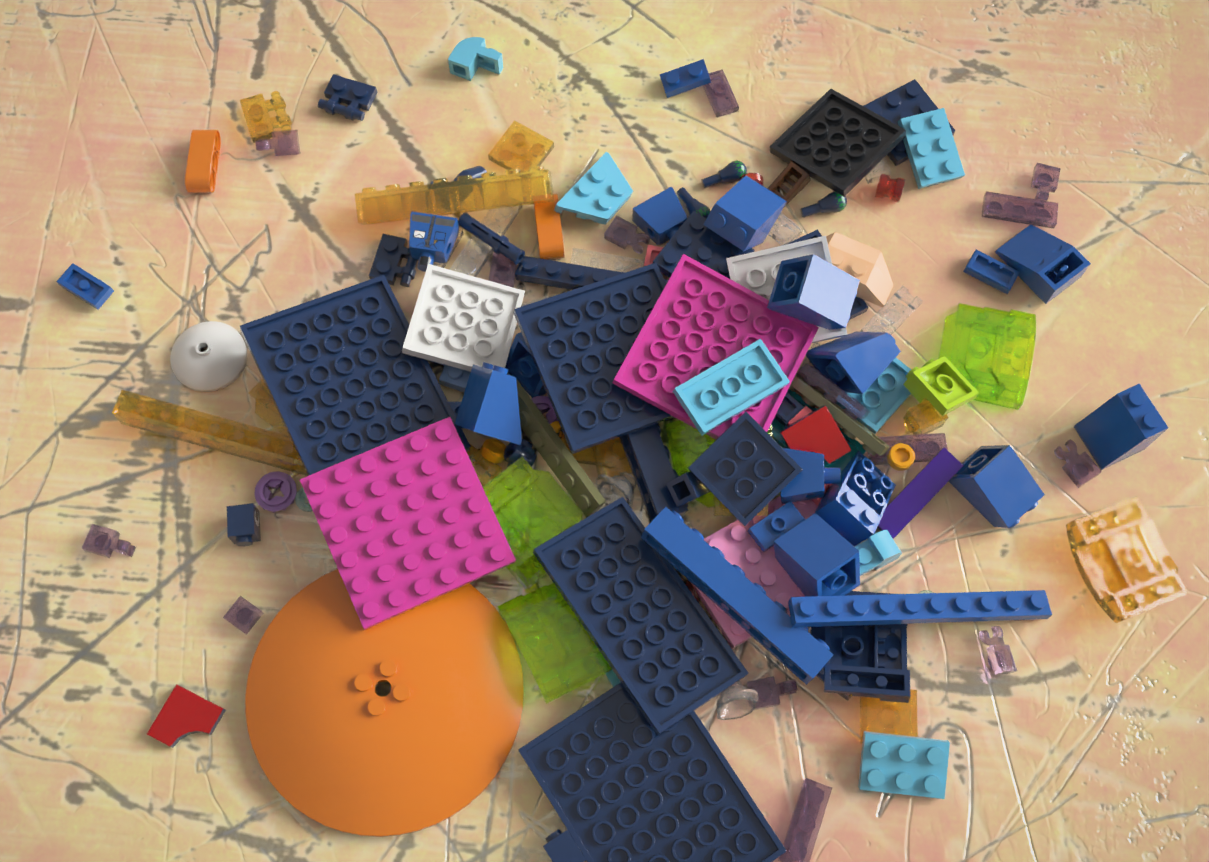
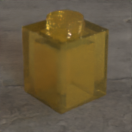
(923, 418)

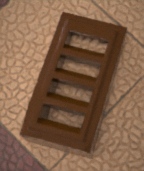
(791, 169)

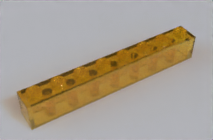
(455, 196)
(208, 431)

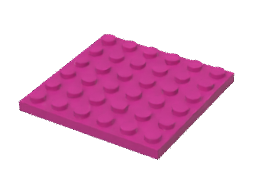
(701, 323)
(407, 522)

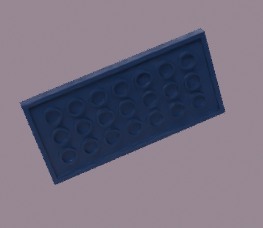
(640, 615)

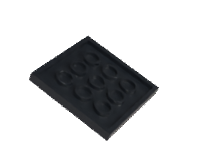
(838, 141)

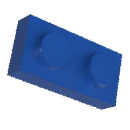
(685, 78)
(85, 286)

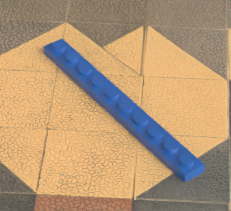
(918, 608)

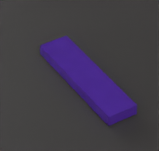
(919, 492)

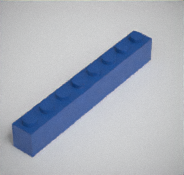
(736, 595)

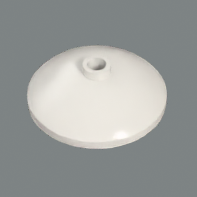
(214, 367)

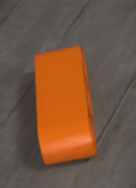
(202, 161)
(549, 230)

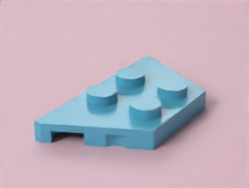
(597, 193)

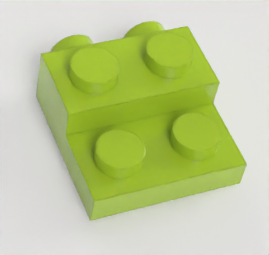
(940, 385)

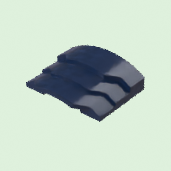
(866, 659)

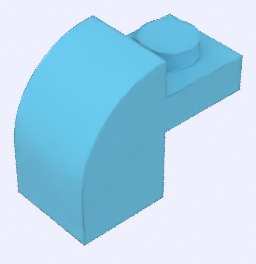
(470, 55)
(877, 551)

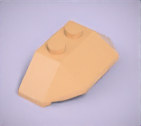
(864, 264)

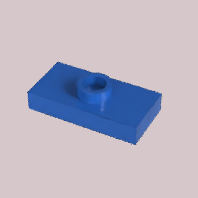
(991, 271)
(775, 524)

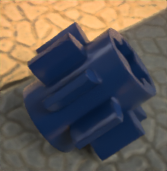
(514, 452)

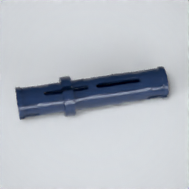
(499, 243)

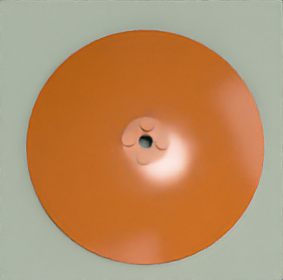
(393, 758)

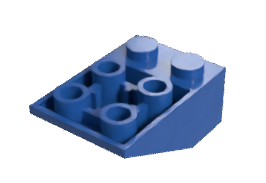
(1043, 261)
(858, 502)

